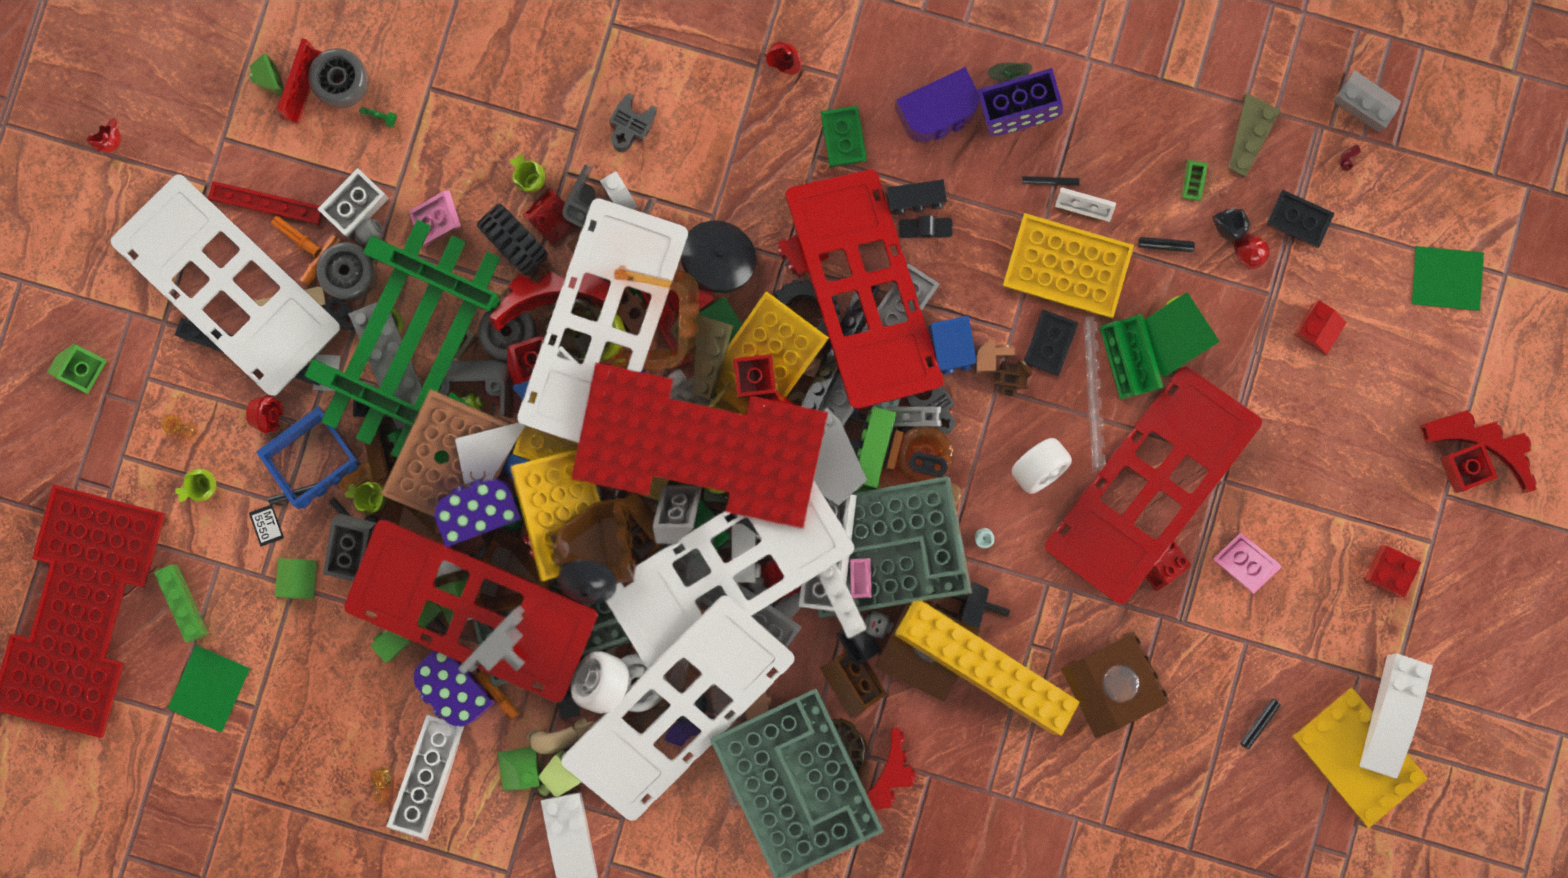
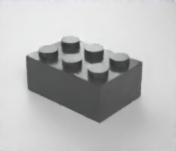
(347, 546)

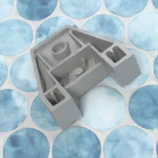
(837, 468)

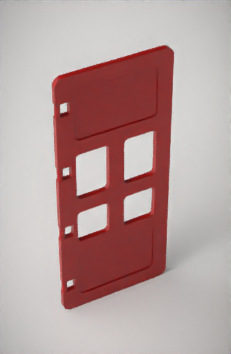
(884, 360)
(1107, 545)
(400, 578)

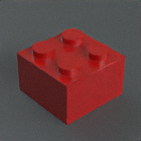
(1392, 571)

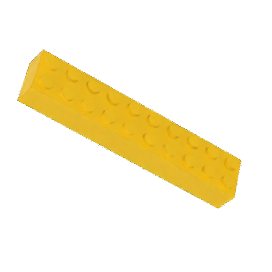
(987, 668)

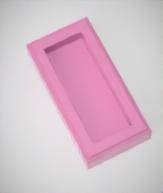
(860, 578)

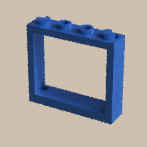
(289, 436)

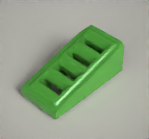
(1188, 171)

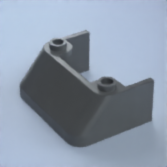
(581, 197)
(492, 371)

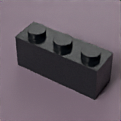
(916, 197)

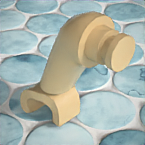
(550, 743)

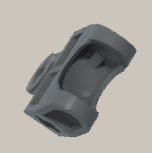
(629, 124)
(937, 397)

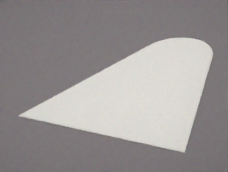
(486, 451)

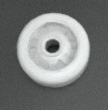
(1041, 465)
(637, 668)
(599, 682)

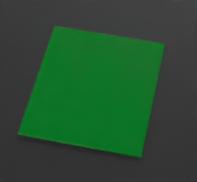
(1447, 278)
(1179, 334)
(208, 688)

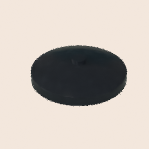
(718, 256)

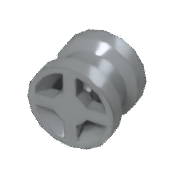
(757, 587)

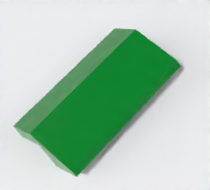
(1131, 356)

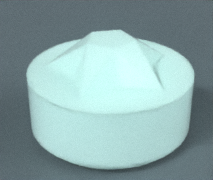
(984, 538)

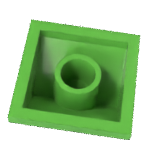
(295, 578)

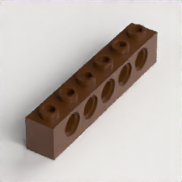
(623, 309)

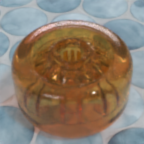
(923, 439)

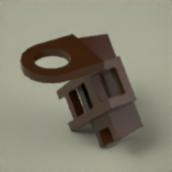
(1018, 372)

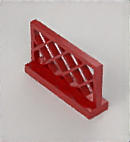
(297, 85)

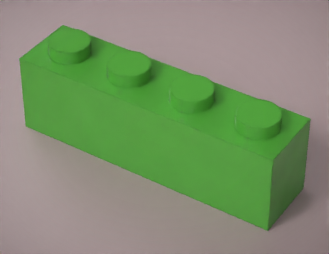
(875, 445)
(181, 603)
(390, 644)

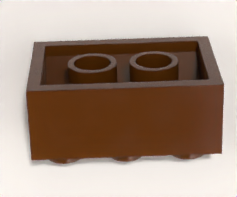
(380, 451)
(641, 528)
(854, 685)

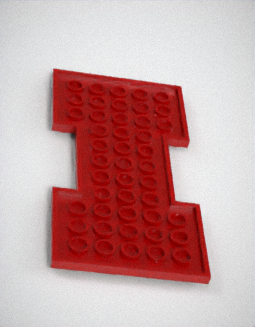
(757, 457)
(63, 666)

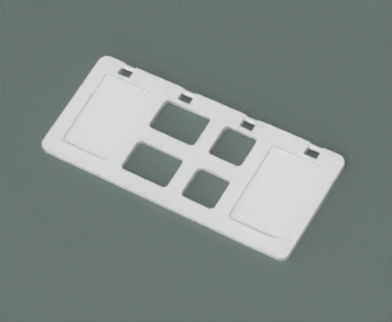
(619, 239)
(278, 336)
(661, 608)
(729, 652)

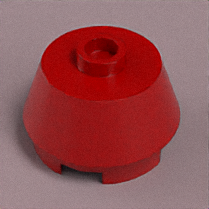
(264, 413)

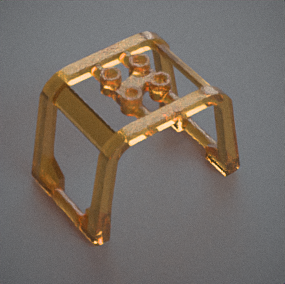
(687, 318)

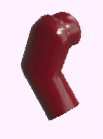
(1346, 157)

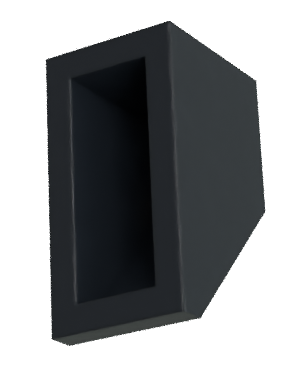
(859, 647)

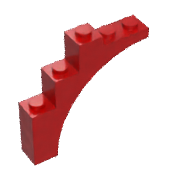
(527, 294)
(1508, 450)
(893, 774)

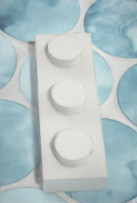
(1085, 204)

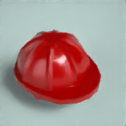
(784, 58)
(107, 139)
(1251, 251)

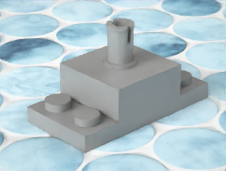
(498, 645)

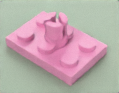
(438, 213)
(1247, 563)

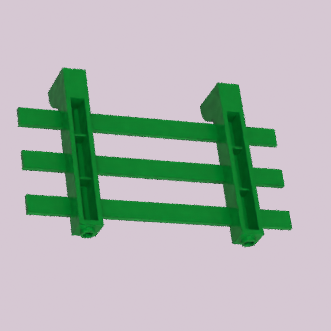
(439, 279)

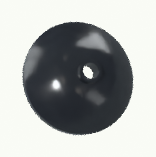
(587, 581)

